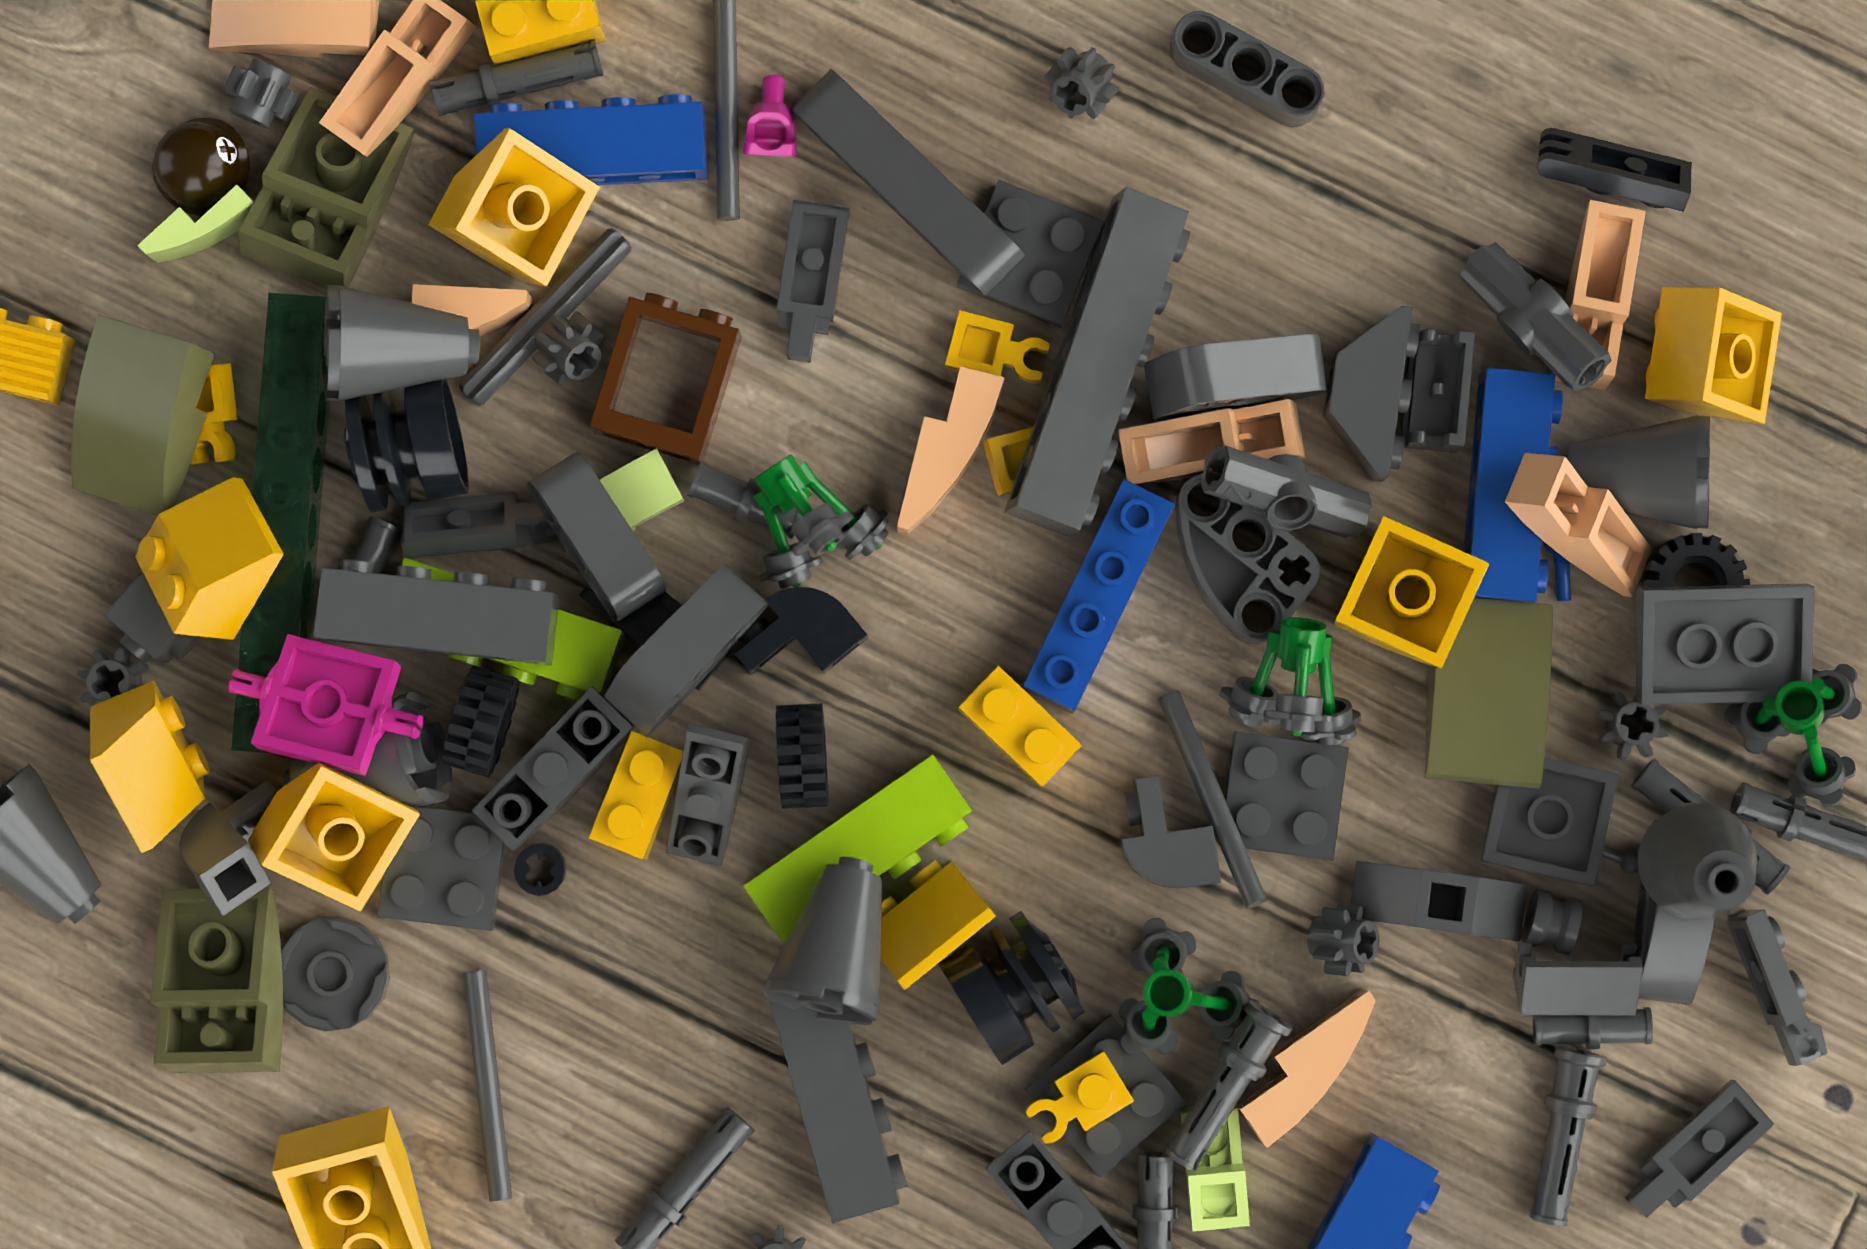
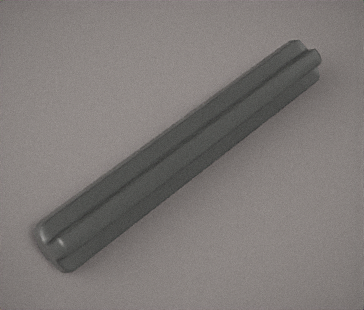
(561, 300)

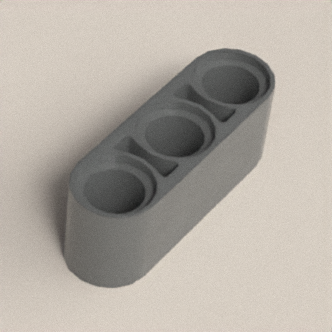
(1232, 44)
(596, 536)

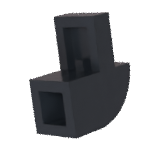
(812, 619)

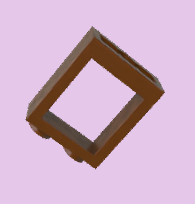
(648, 434)

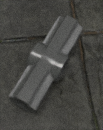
(1535, 317)
(1285, 492)

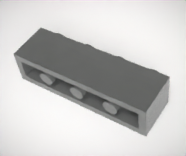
(436, 614)
(839, 1113)

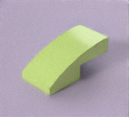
(182, 236)
(642, 489)
(1219, 1185)

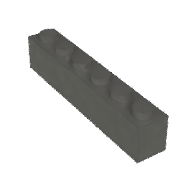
(1097, 363)

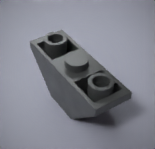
(1370, 392)
(554, 769)
(707, 793)
(1439, 900)
(1051, 1198)

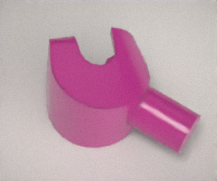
(771, 123)

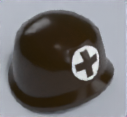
(200, 164)

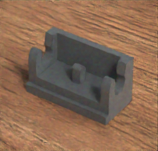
(1439, 392)
(1578, 985)

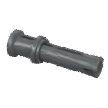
(1241, 1062)
(1569, 1109)

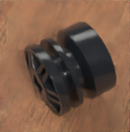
(406, 445)
(1012, 987)

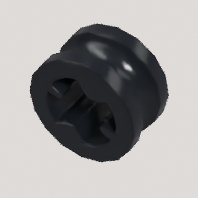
(522, 868)

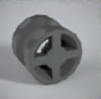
(1552, 921)

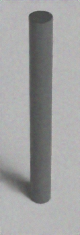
(726, 110)
(1212, 799)
(487, 1085)

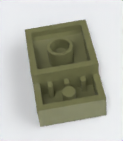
(321, 198)
(137, 415)
(1492, 697)
(218, 985)

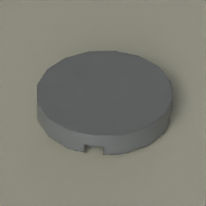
(333, 973)

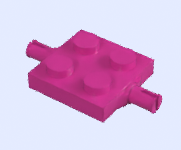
(326, 704)

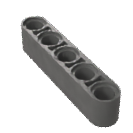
(908, 182)

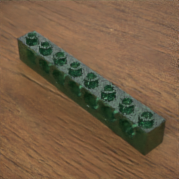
(286, 488)

